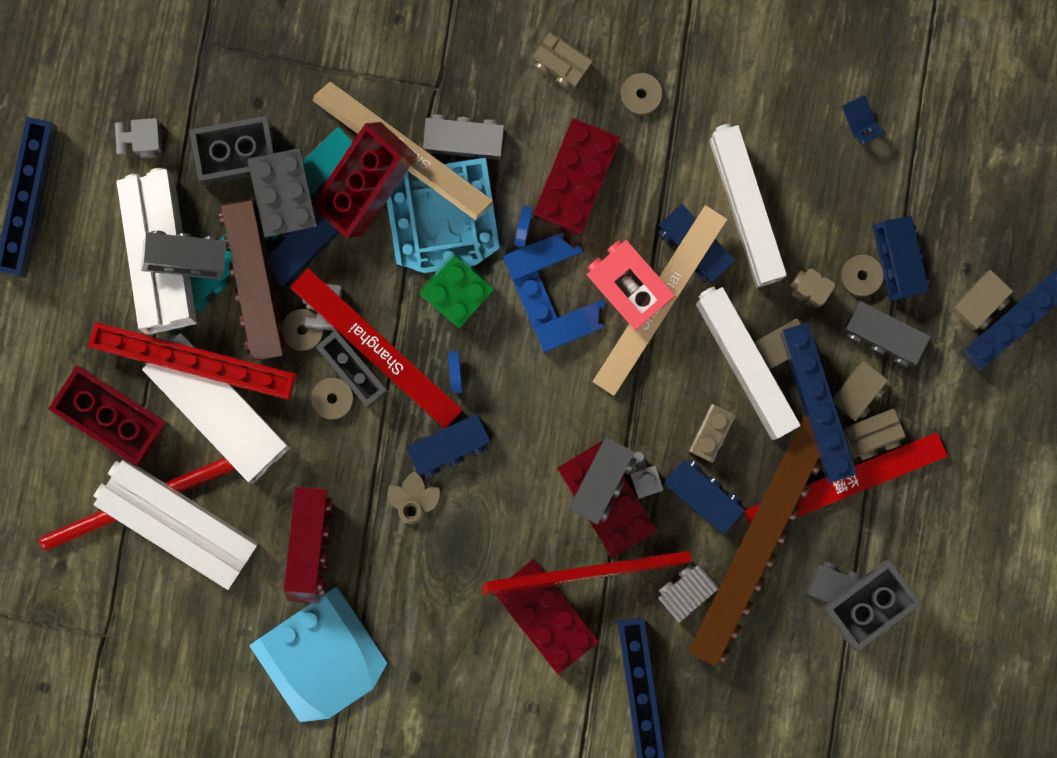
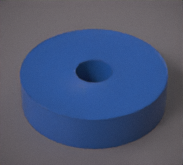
(523, 226)
(455, 371)

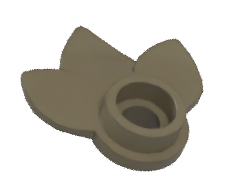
(413, 494)

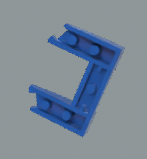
(524, 268)

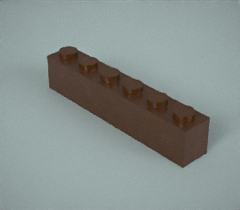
(253, 279)

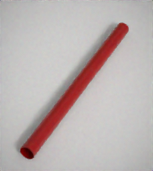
(102, 519)

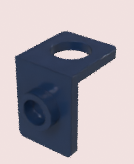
(861, 119)

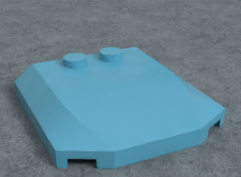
(431, 228)
(321, 658)

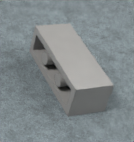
(463, 137)

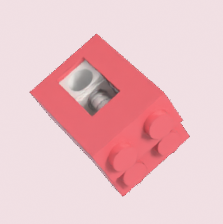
(618, 263)

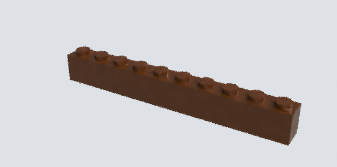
(757, 548)

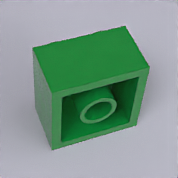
(456, 289)

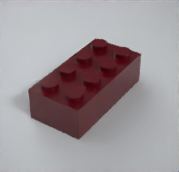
(576, 177)
(364, 179)
(108, 416)
(627, 519)
(307, 545)
(548, 621)

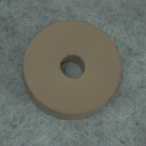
(643, 82)
(873, 273)
(293, 338)
(320, 398)

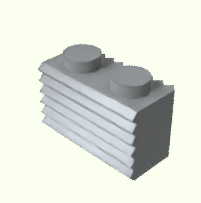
(687, 592)

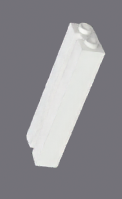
(150, 205)
(747, 205)
(746, 362)
(222, 418)
(174, 523)

